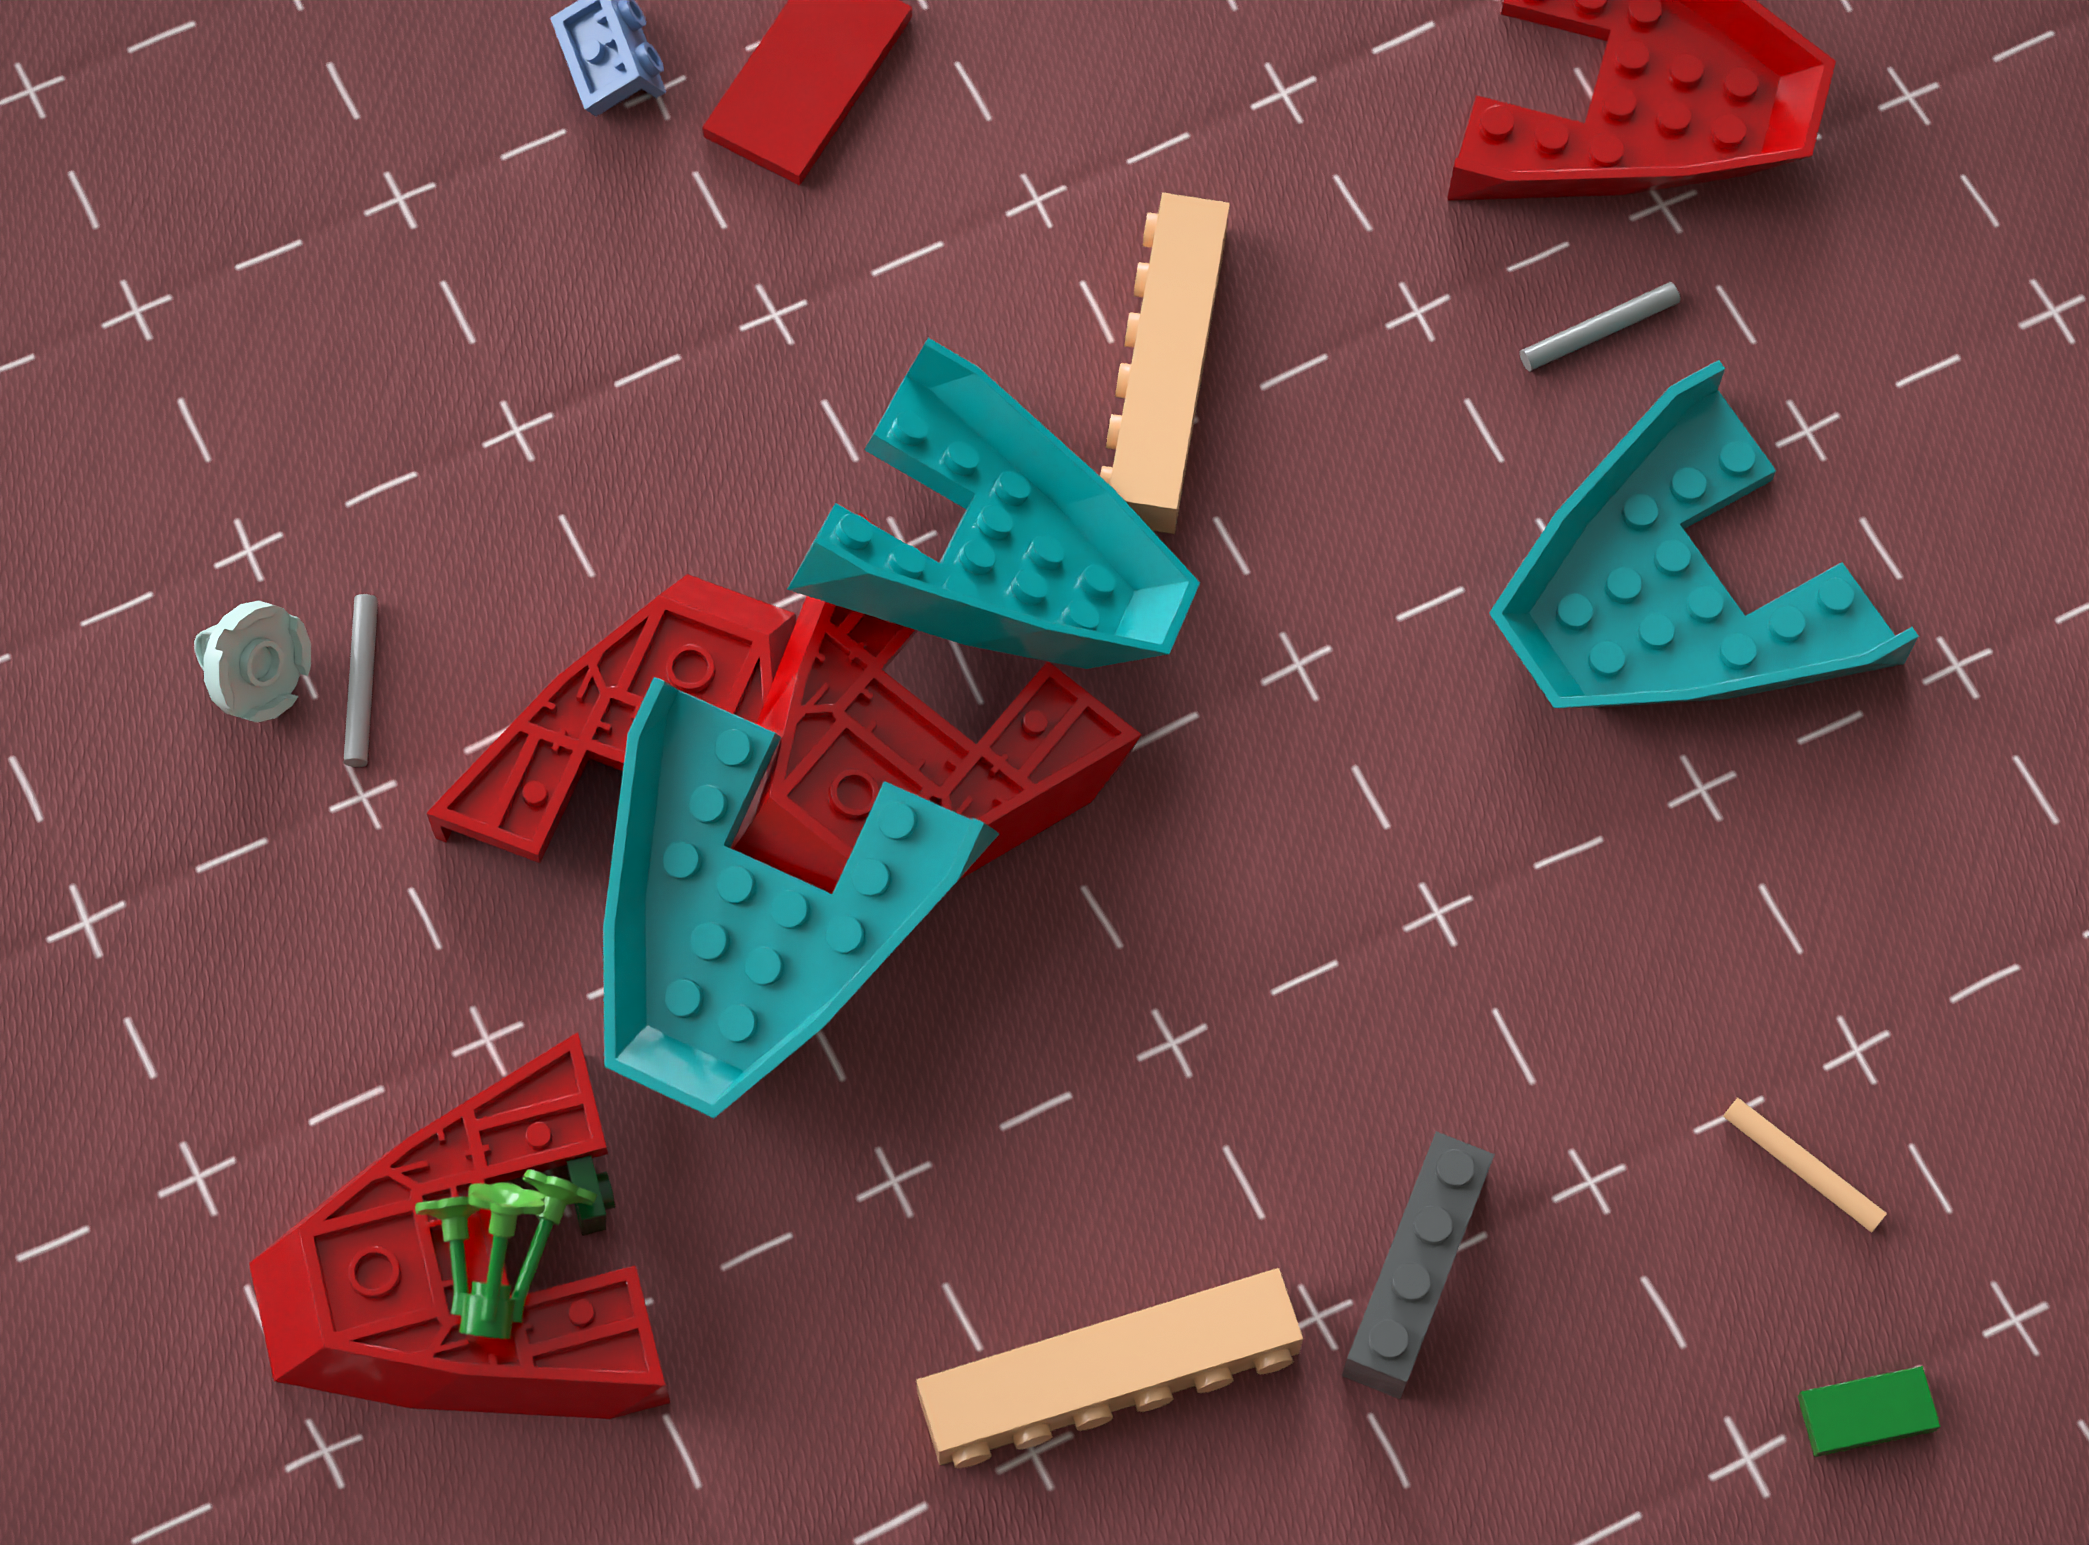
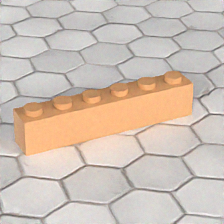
(1167, 356)
(1109, 1368)

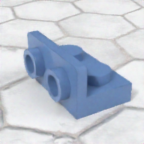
(608, 52)

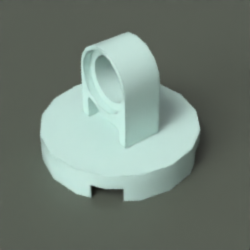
(254, 660)

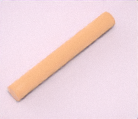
(1805, 1165)

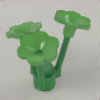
(488, 1307)

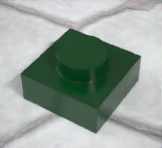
(583, 1174)

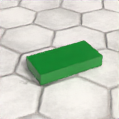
(1868, 1411)

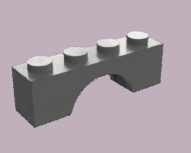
(1417, 1265)

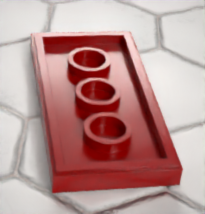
(804, 81)

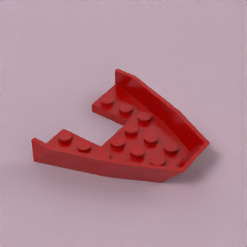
(1676, 103)
(690, 636)
(856, 726)
(367, 1290)

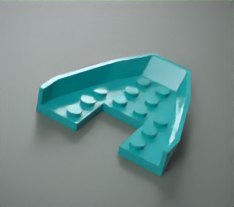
(1039, 560)
(1630, 610)
(725, 959)

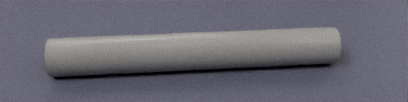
(1599, 326)
(360, 680)

